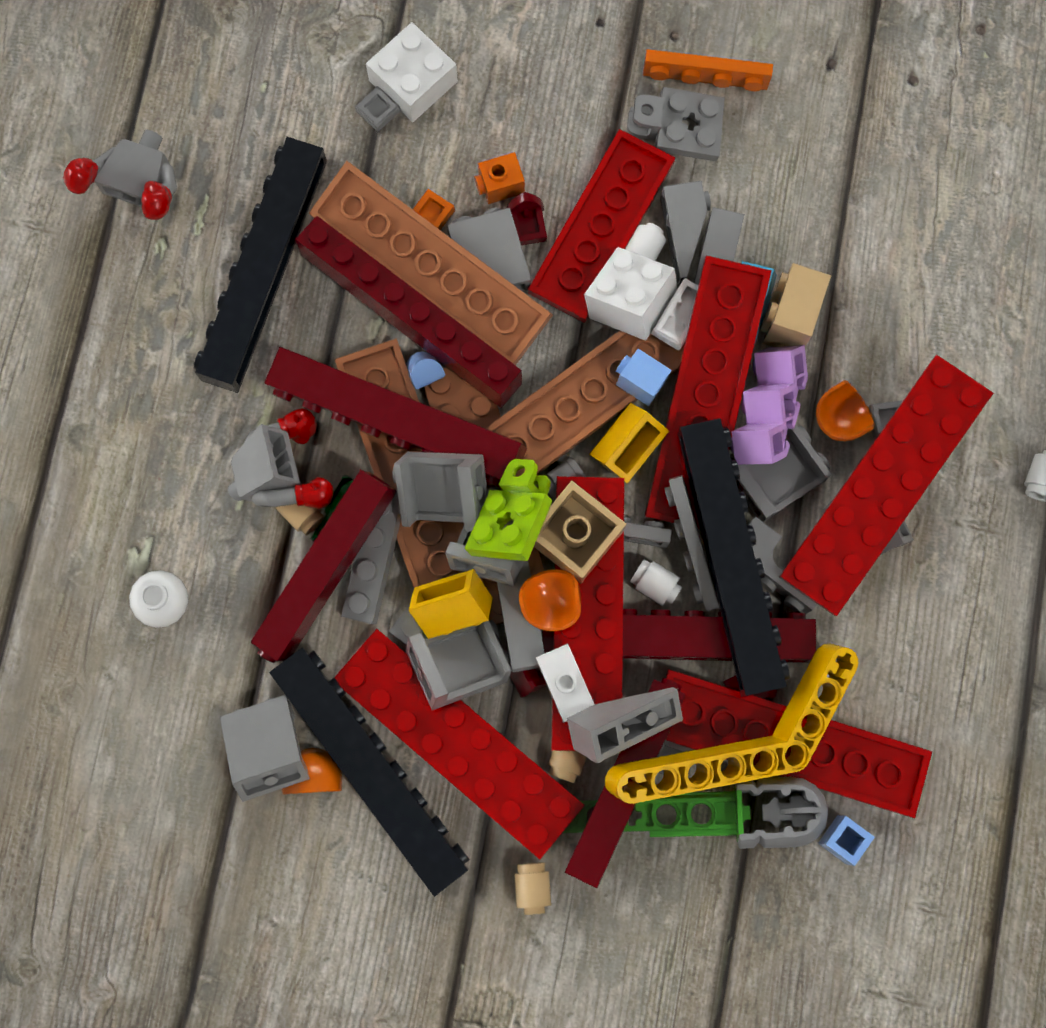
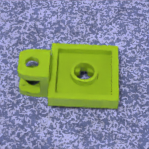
(517, 502)

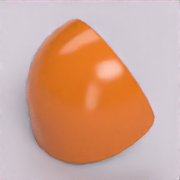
(843, 413)
(551, 600)
(323, 773)

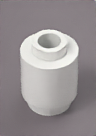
(647, 241)
(1036, 478)
(656, 582)

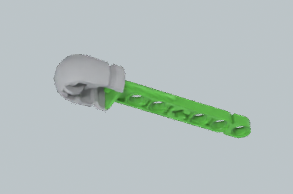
(729, 814)

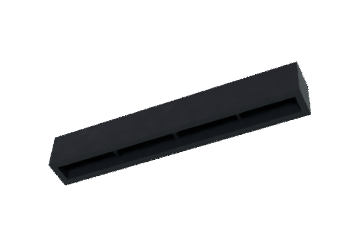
(260, 265)
(732, 558)
(369, 771)

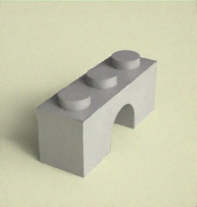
(765, 543)

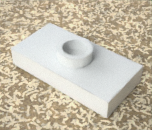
(675, 320)
(565, 681)

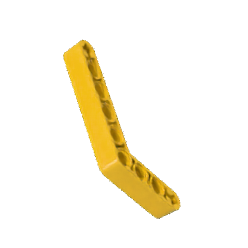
(741, 754)

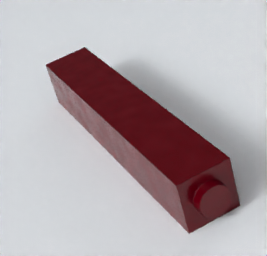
(323, 567)
(612, 814)

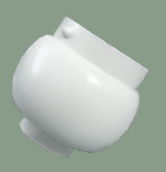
(158, 599)

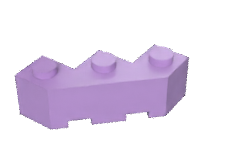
(771, 405)

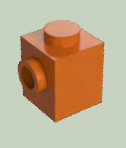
(500, 178)

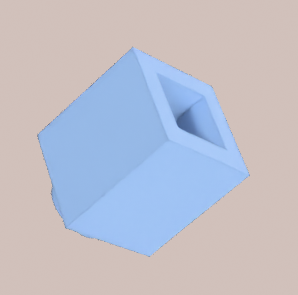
(642, 376)
(846, 840)

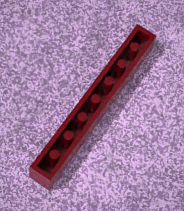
(409, 312)
(387, 413)
(701, 637)

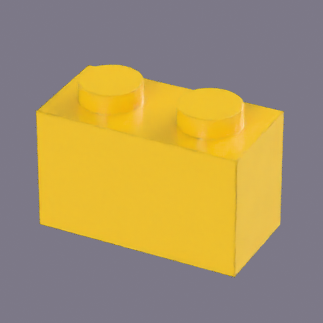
(629, 442)
(451, 604)

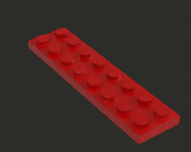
(711, 366)
(886, 485)
(598, 632)
(460, 747)
(844, 763)

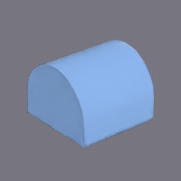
(423, 369)

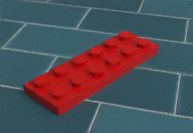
(601, 222)

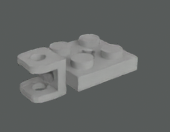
(663, 119)

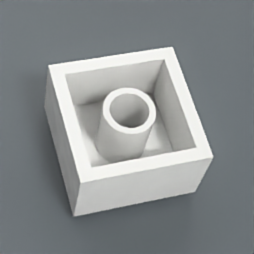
(412, 71)
(631, 293)

